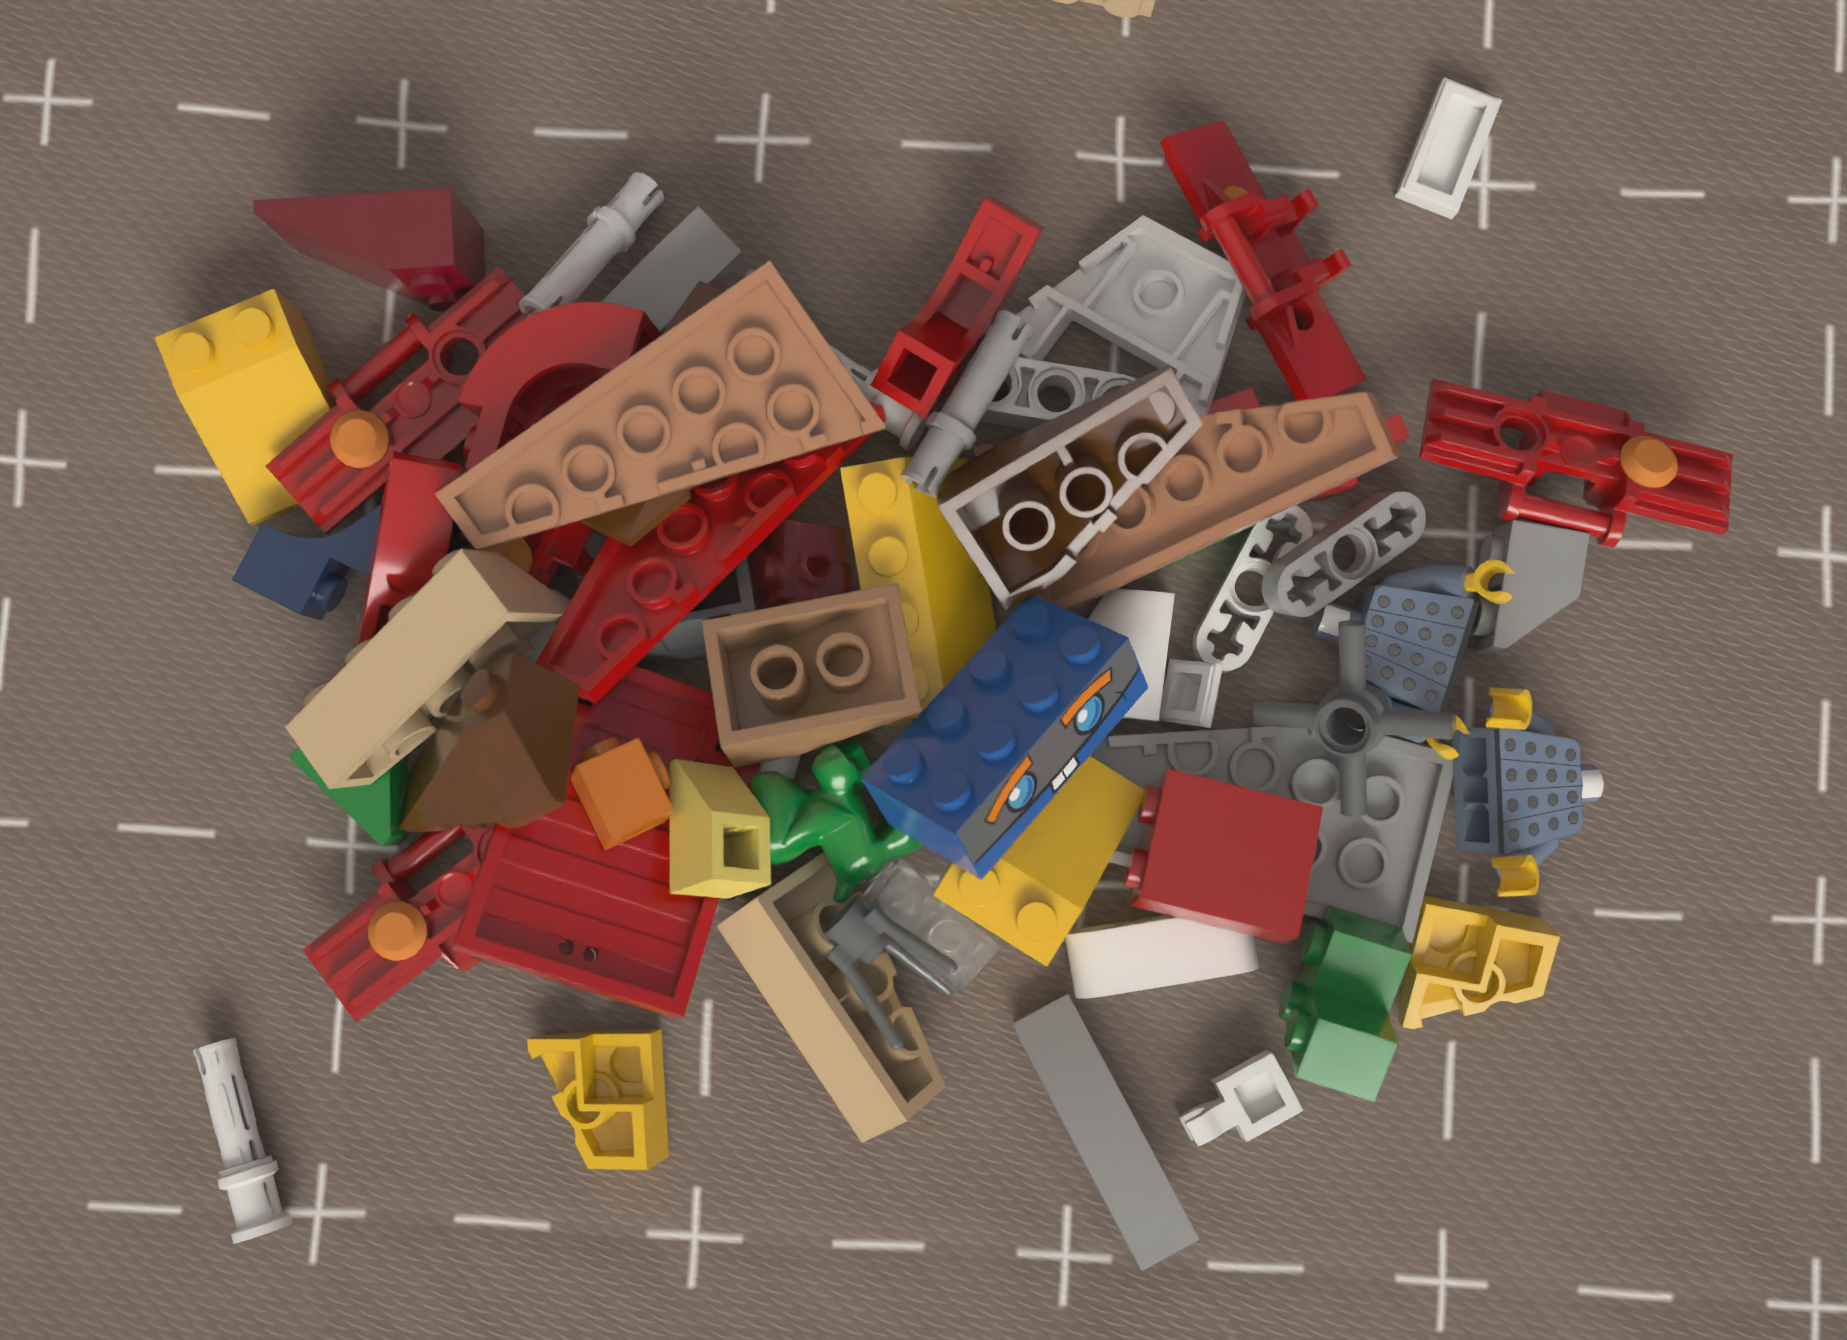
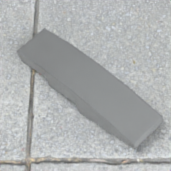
(674, 267)
(1105, 1132)

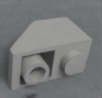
(1546, 580)

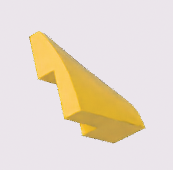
(1473, 958)
(610, 1094)

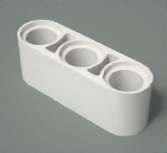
(1030, 376)
(1154, 955)

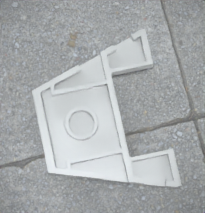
(1150, 298)

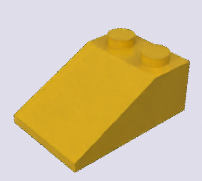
(250, 392)
(1052, 865)

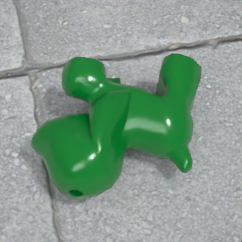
(830, 817)

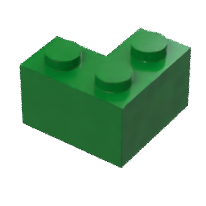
(1343, 1001)

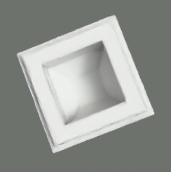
(1190, 692)

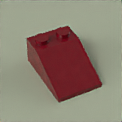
(400, 240)

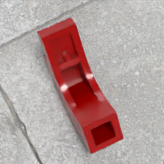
(949, 328)
(542, 358)

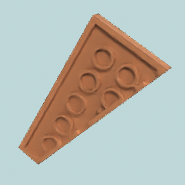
(698, 404)
(1225, 480)

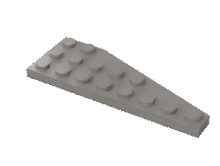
(1360, 863)

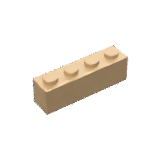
(419, 664)
(785, 955)

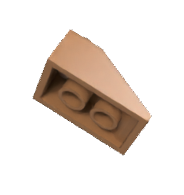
(809, 673)

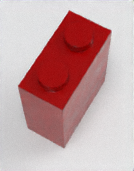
(1224, 856)

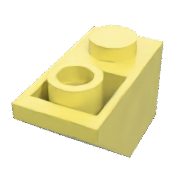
(716, 833)

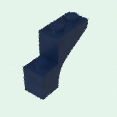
(308, 572)

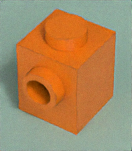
(622, 790)

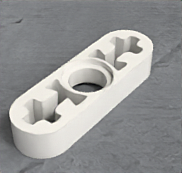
(1215, 622)

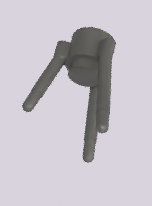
(864, 934)

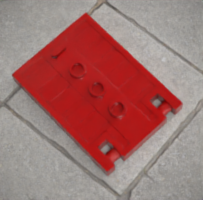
(562, 885)

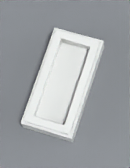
(1448, 148)

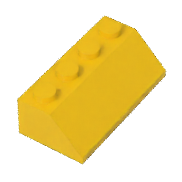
(909, 542)

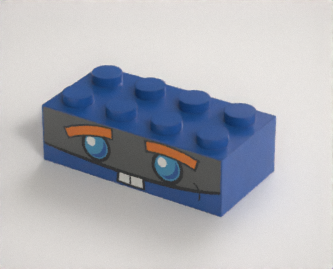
(1006, 734)

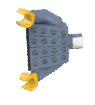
(1418, 633)
(1518, 789)

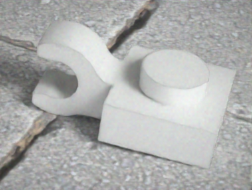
(1251, 1098)

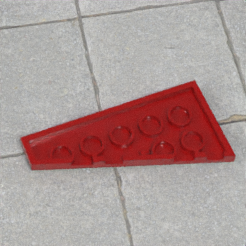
(648, 588)

